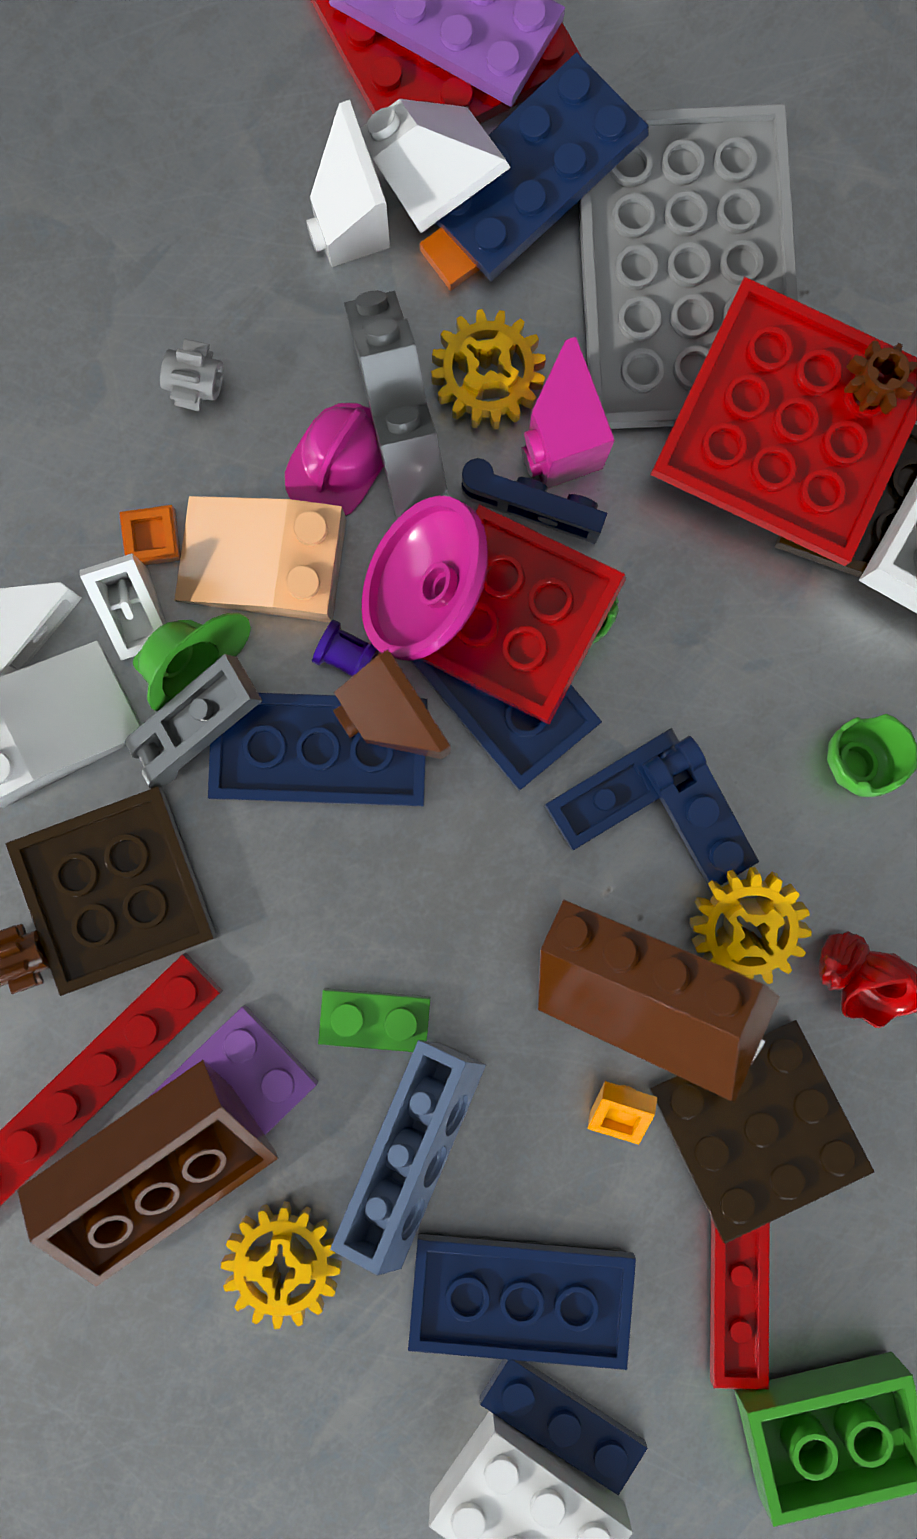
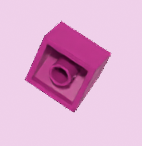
(567, 424)

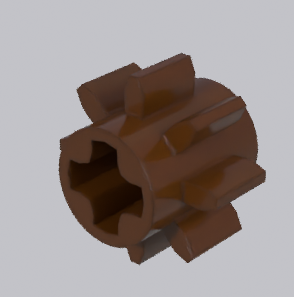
(892, 365)
(21, 959)

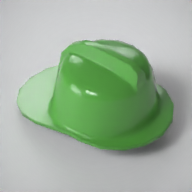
(184, 650)

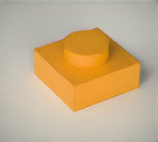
(622, 1112)

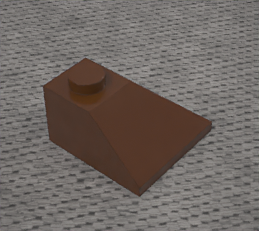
(388, 710)

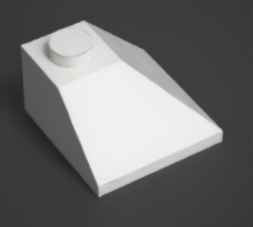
(431, 156)
(347, 196)

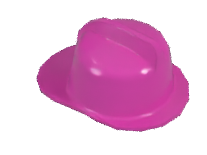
(335, 458)

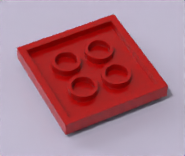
(531, 618)

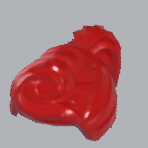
(870, 982)

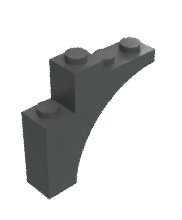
(396, 399)

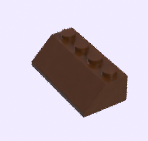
(653, 999)
(144, 1175)

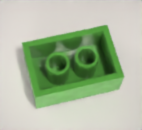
(832, 1438)

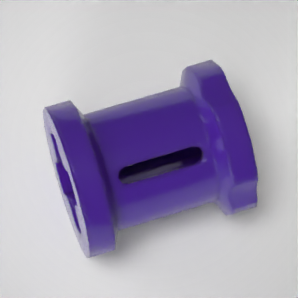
(343, 650)

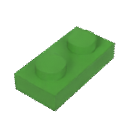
(373, 1019)

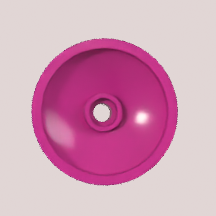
(424, 578)

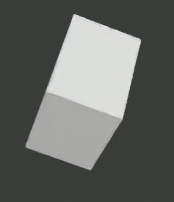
(124, 601)
(29, 619)

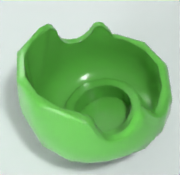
(872, 755)

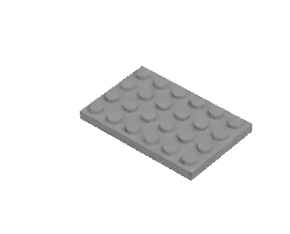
(671, 246)

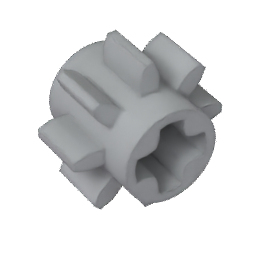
(191, 374)

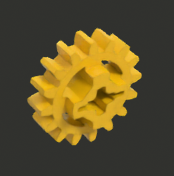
(497, 350)
(763, 911)
(260, 1266)

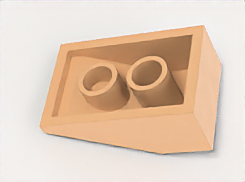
(262, 556)

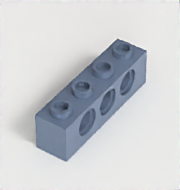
(408, 1157)

